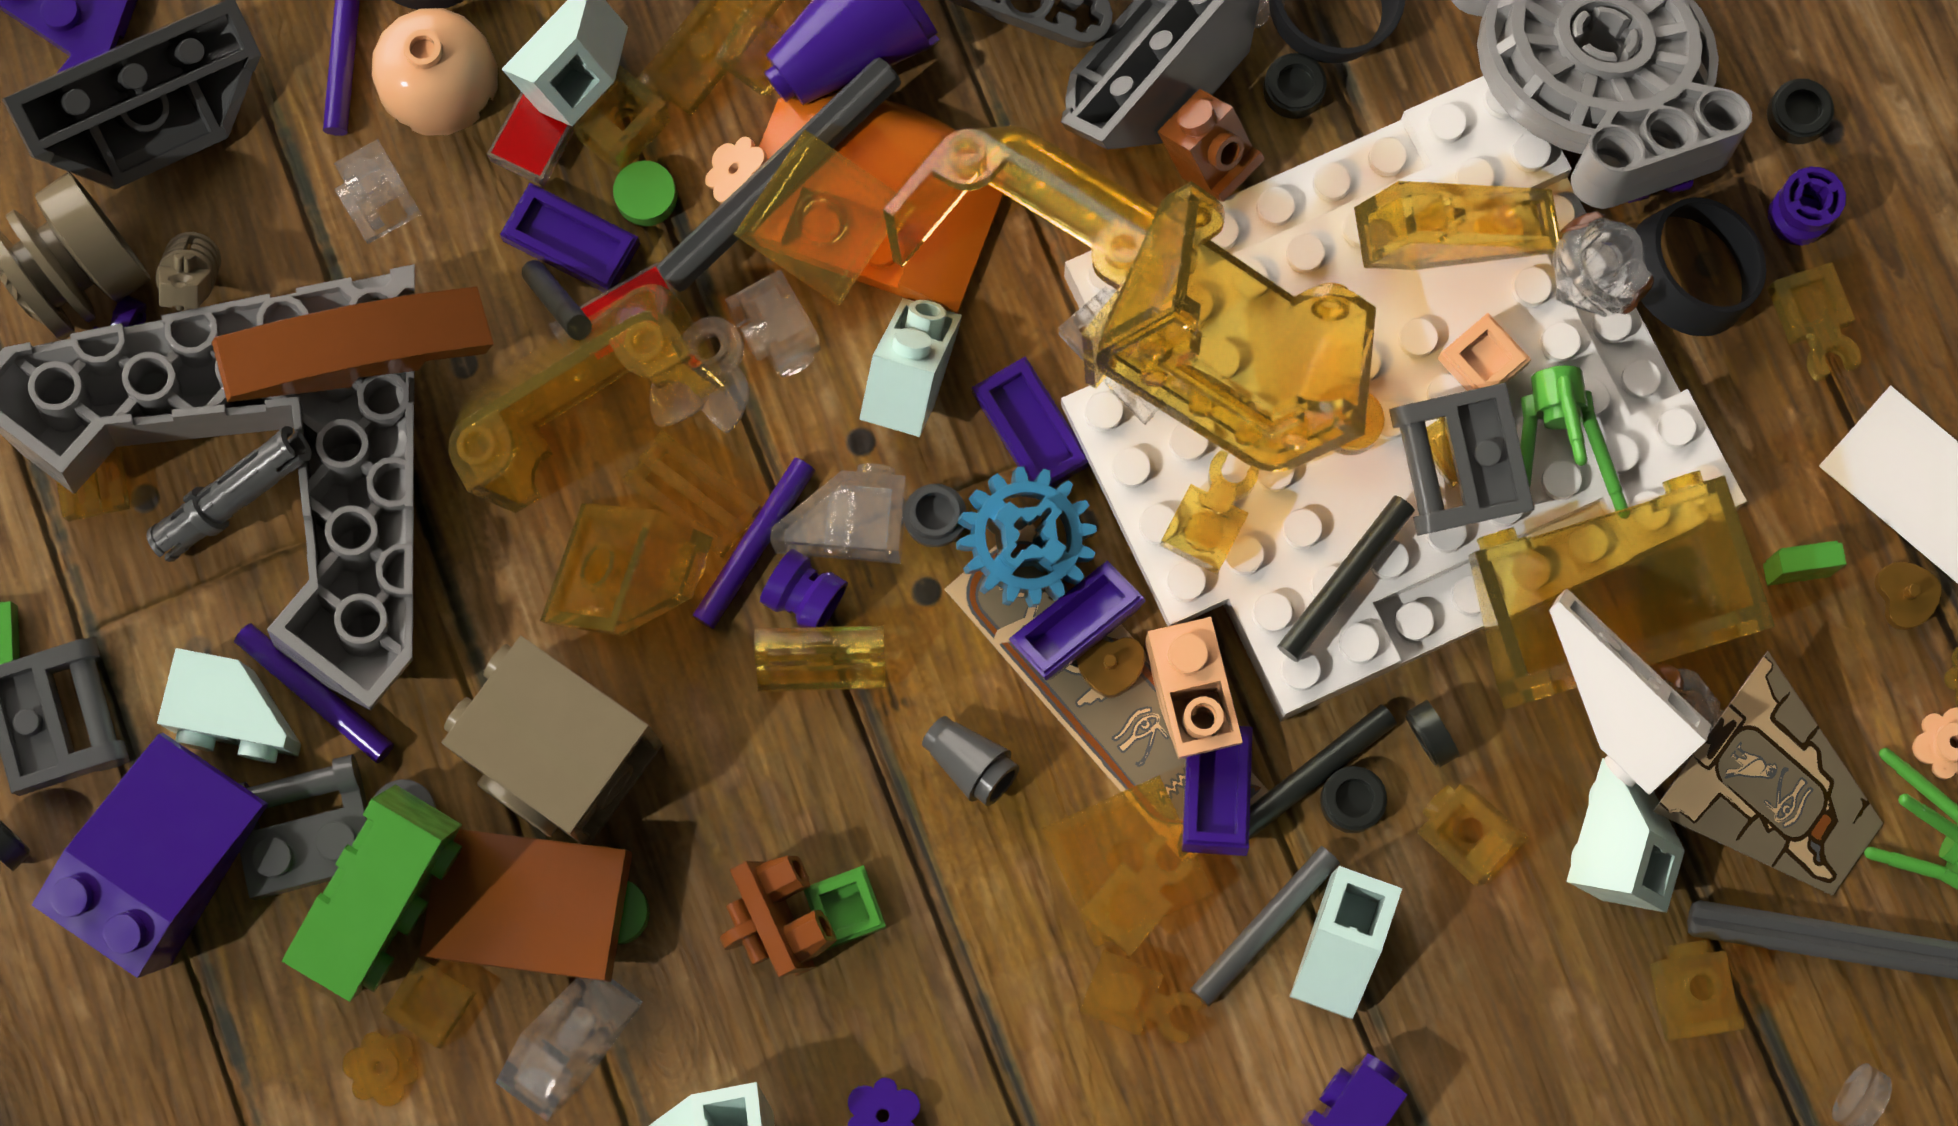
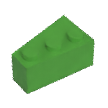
(374, 893)

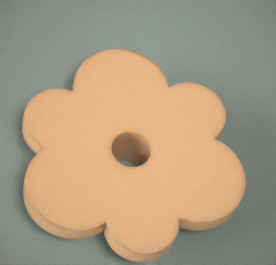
(733, 167)
(1934, 744)

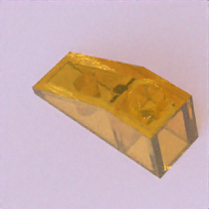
(1454, 225)

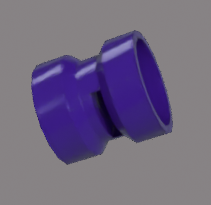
(1796, 216)
(802, 591)

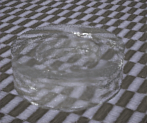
(1862, 1097)

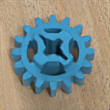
(1047, 551)

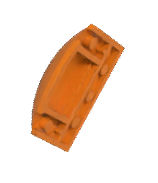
(891, 148)

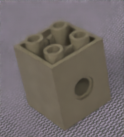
(550, 743)

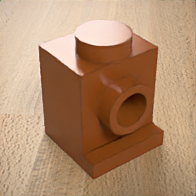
(1210, 145)

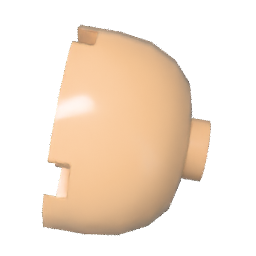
(434, 71)

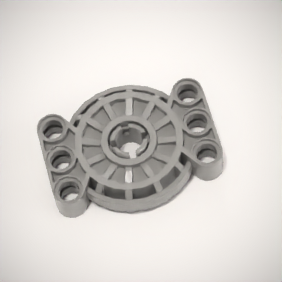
(1614, 84)

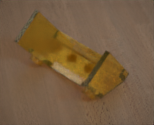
(1043, 181)

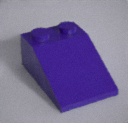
(151, 857)

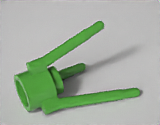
(1564, 404)
(1949, 847)

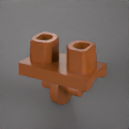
(765, 921)

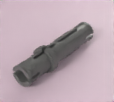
(210, 507)

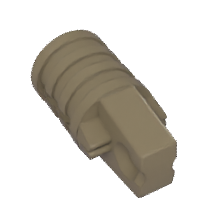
(187, 276)

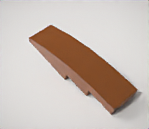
(351, 342)

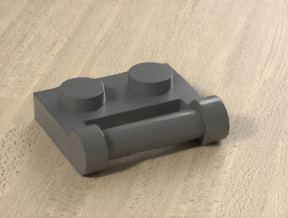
(1483, 455)
(33, 723)
(307, 848)

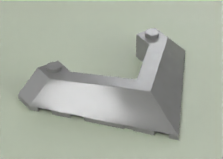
(161, 383)

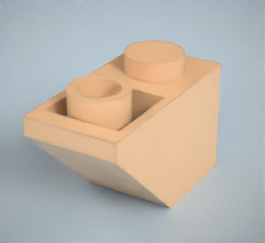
(1192, 687)

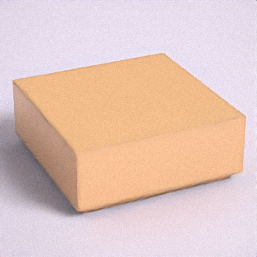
(1484, 356)

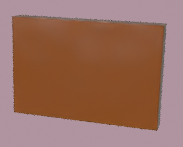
(529, 906)

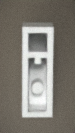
(1631, 708)

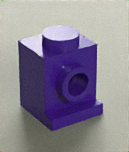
(1359, 1097)

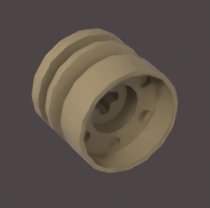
(67, 257)

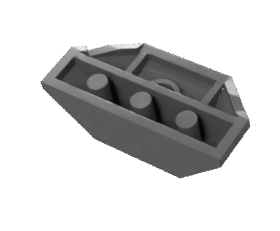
(1153, 66)
(142, 99)

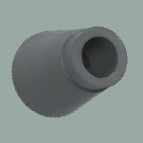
(972, 761)

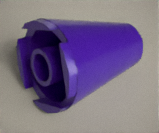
(840, 38)

